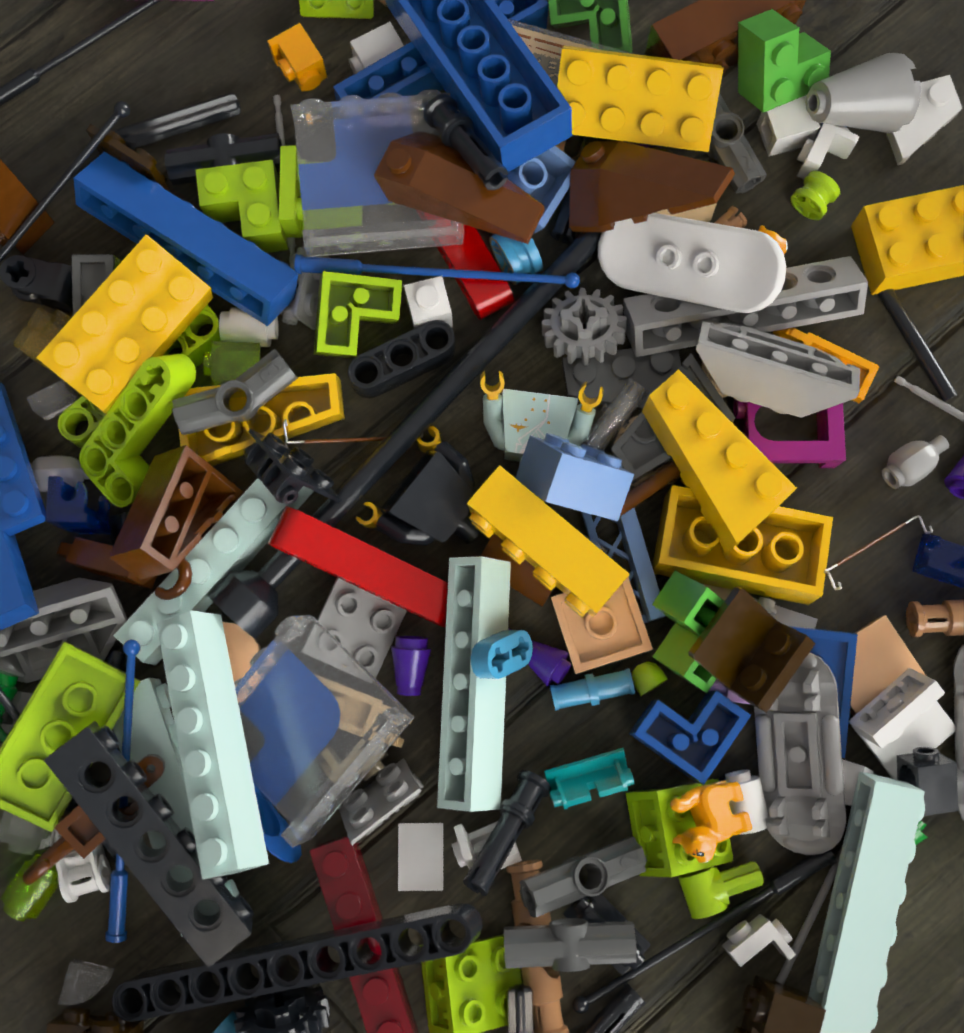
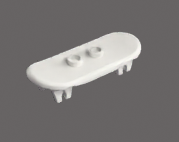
(694, 262)

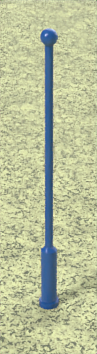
(355, 267)
(119, 877)

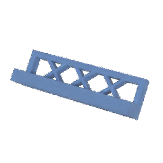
(637, 557)

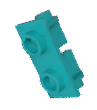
(573, 781)

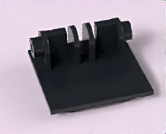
(284, 469)

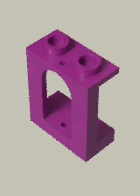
(827, 451)

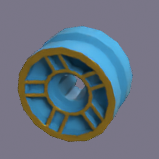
(516, 256)

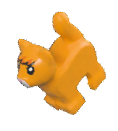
(712, 818)

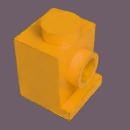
(298, 58)

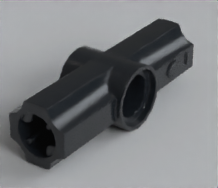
(220, 151)

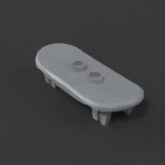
(803, 761)

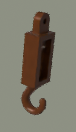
(95, 559)
(79, 831)

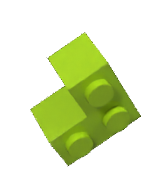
(245, 194)
(345, 301)

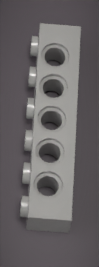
(808, 296)

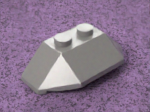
(775, 370)
(72, 611)

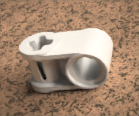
(74, 868)

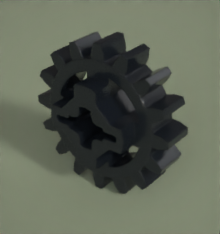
(285, 1011)

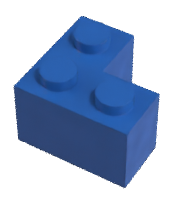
(693, 744)

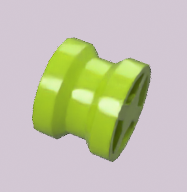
(815, 195)

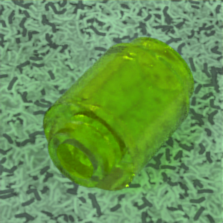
(26, 900)

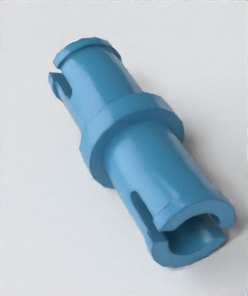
(592, 689)

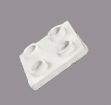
(903, 719)

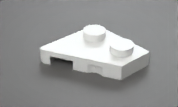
(936, 109)

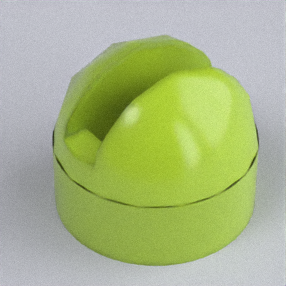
(647, 677)

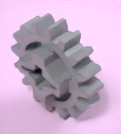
(565, 330)

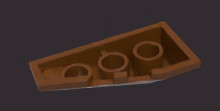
(632, 181)

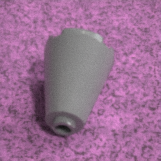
(868, 96)

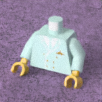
(519, 414)

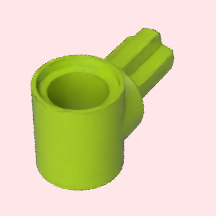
(709, 890)

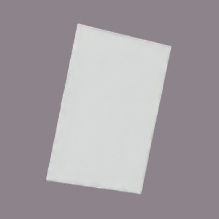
(420, 856)

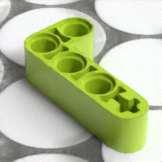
(114, 448)

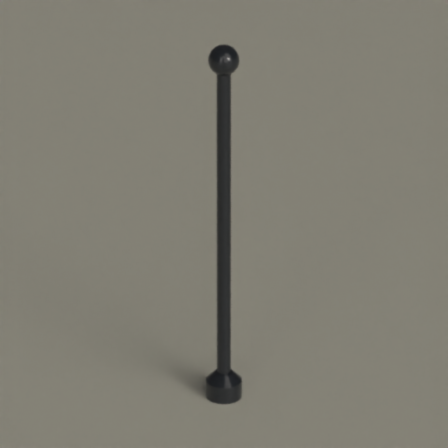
(251, 596)

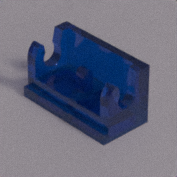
(69, 510)
(940, 560)

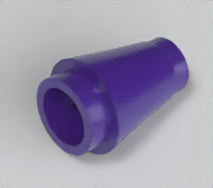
(410, 663)

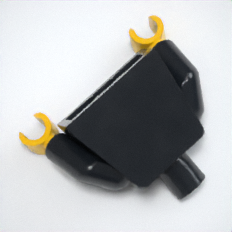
(430, 498)

